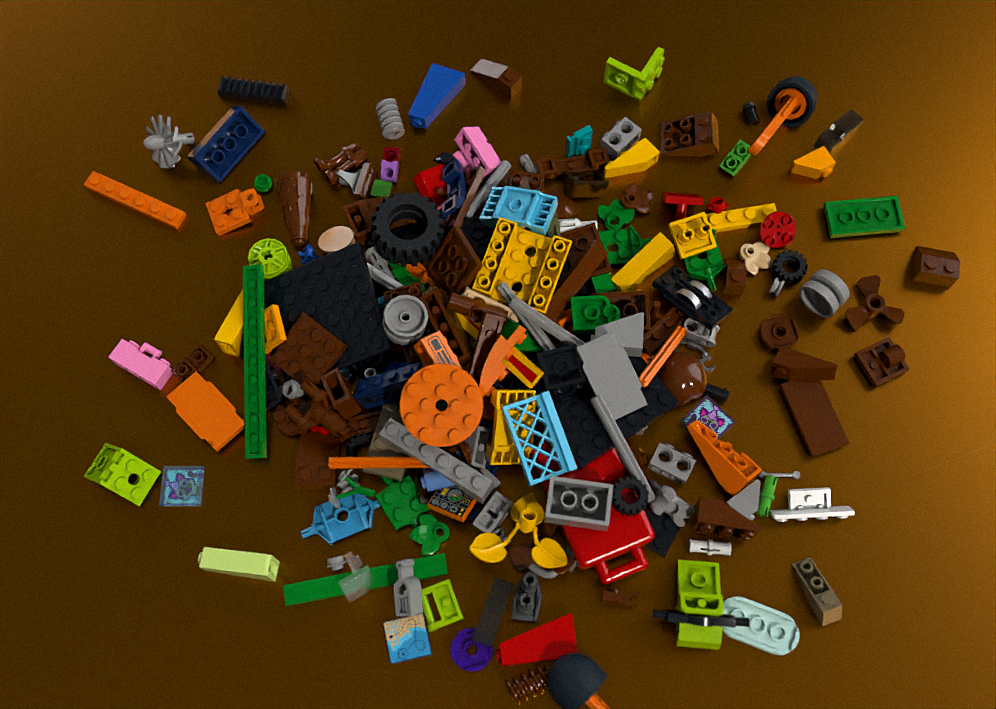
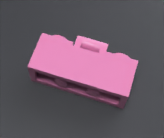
(477, 150)
(132, 359)

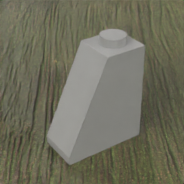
(627, 332)

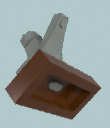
(360, 182)

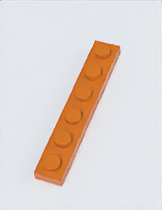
(135, 200)

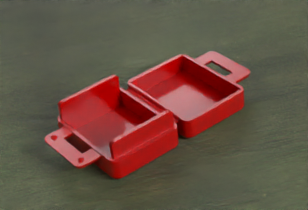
(624, 532)

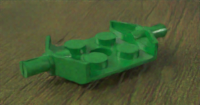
(627, 242)
(706, 268)

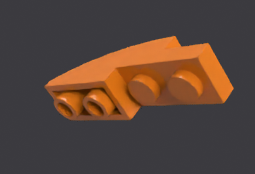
(494, 368)

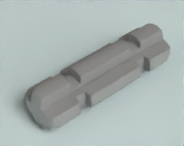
(529, 165)

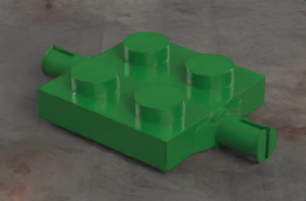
(401, 503)

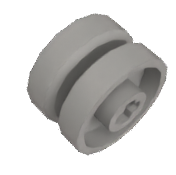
(824, 293)
(401, 309)

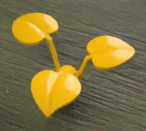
(527, 513)

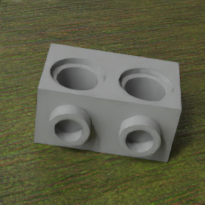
(623, 140)
(669, 468)
(493, 514)

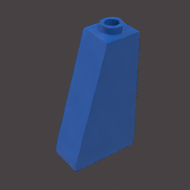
(435, 94)

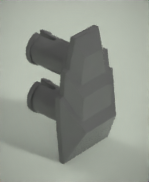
(527, 598)

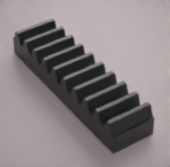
(253, 90)

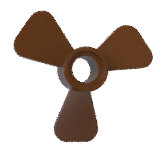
(869, 289)
(522, 555)

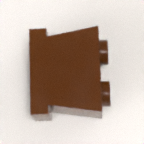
(341, 393)

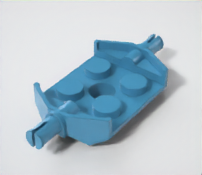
(329, 528)

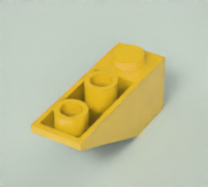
(635, 160)

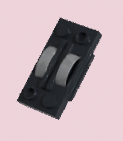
(692, 297)

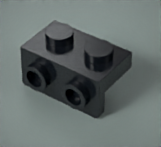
(274, 393)

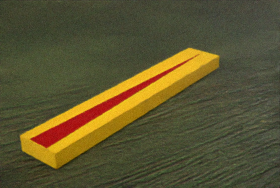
(517, 363)

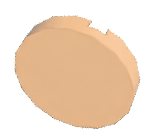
(336, 239)

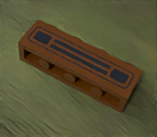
(448, 324)

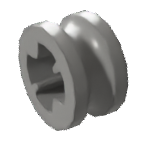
(776, 286)

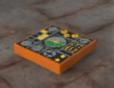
(452, 503)

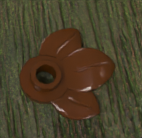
(636, 198)

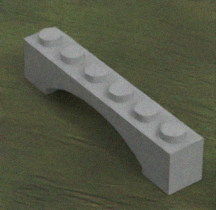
(460, 474)

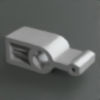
(407, 590)

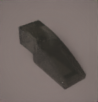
(839, 131)
(492, 612)

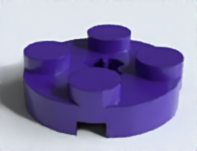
(464, 660)

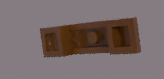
(591, 161)

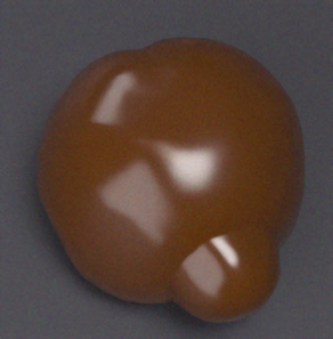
(683, 377)

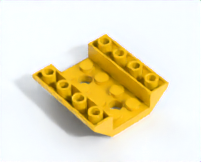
(508, 263)

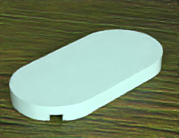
(767, 627)

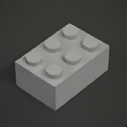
(579, 503)

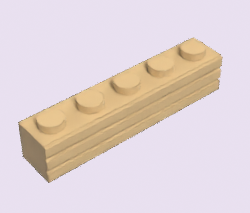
(470, 293)

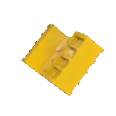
(502, 448)

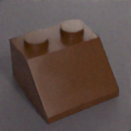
(936, 266)

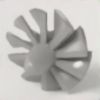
(165, 143)

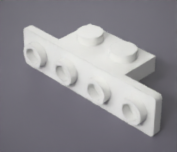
(810, 503)

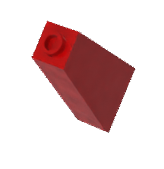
(540, 644)

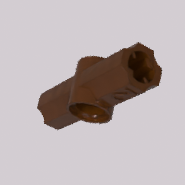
(468, 308)

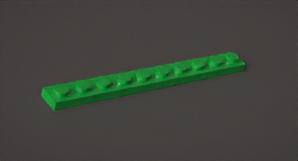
(254, 362)

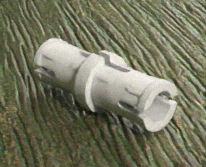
(709, 547)

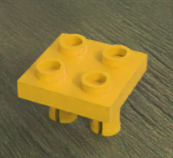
(692, 235)

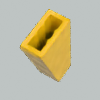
(644, 263)
(231, 333)

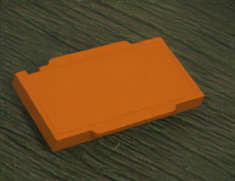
(206, 411)

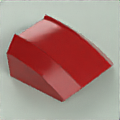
(429, 182)

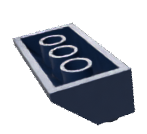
(226, 143)

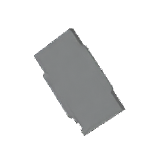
(611, 375)

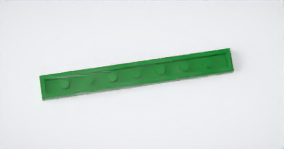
(382, 577)

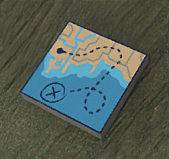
(407, 638)

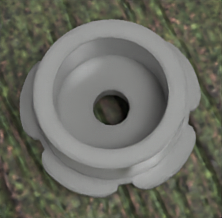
(336, 562)

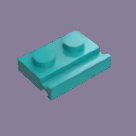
(579, 142)

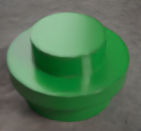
(262, 183)

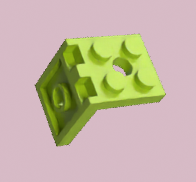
(630, 80)
(113, 468)

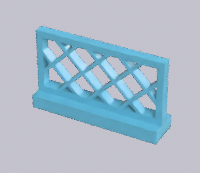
(555, 436)

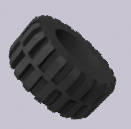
(407, 207)

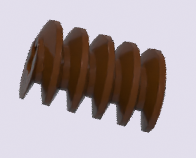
(528, 683)

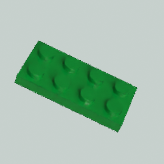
(864, 216)

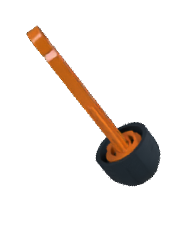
(789, 99)
(575, 680)

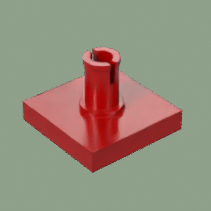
(681, 201)

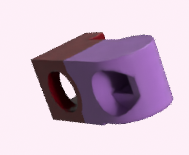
(390, 164)

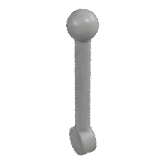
(795, 475)

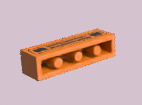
(435, 350)

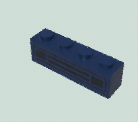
(384, 387)

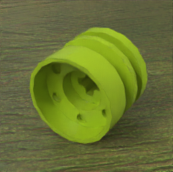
(272, 256)

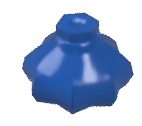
(307, 254)

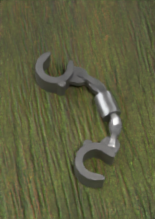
(705, 356)

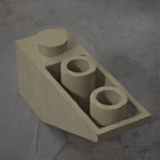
(818, 592)

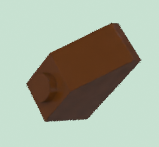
(734, 277)

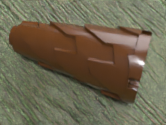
(295, 201)

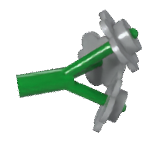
(349, 486)

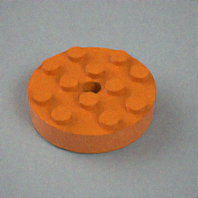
(447, 425)

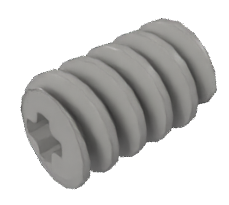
(389, 119)

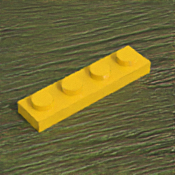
(740, 217)

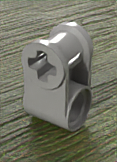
(701, 334)

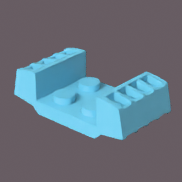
(520, 205)

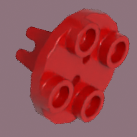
(786, 229)

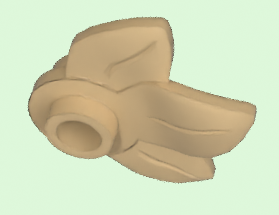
(757, 258)

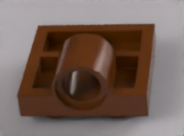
(882, 361)

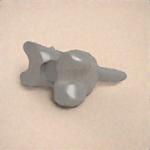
(668, 502)

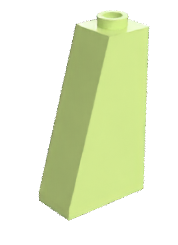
(239, 563)

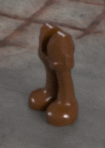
(351, 153)

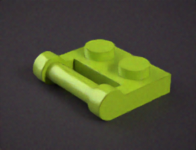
(446, 604)

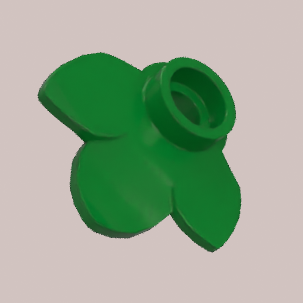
(616, 214)
(426, 534)

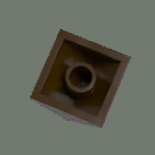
(584, 183)

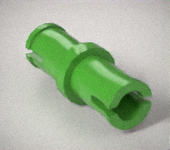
(766, 495)

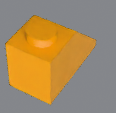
(814, 164)

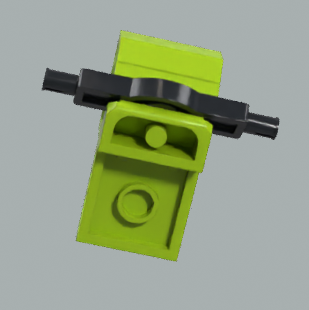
(699, 606)

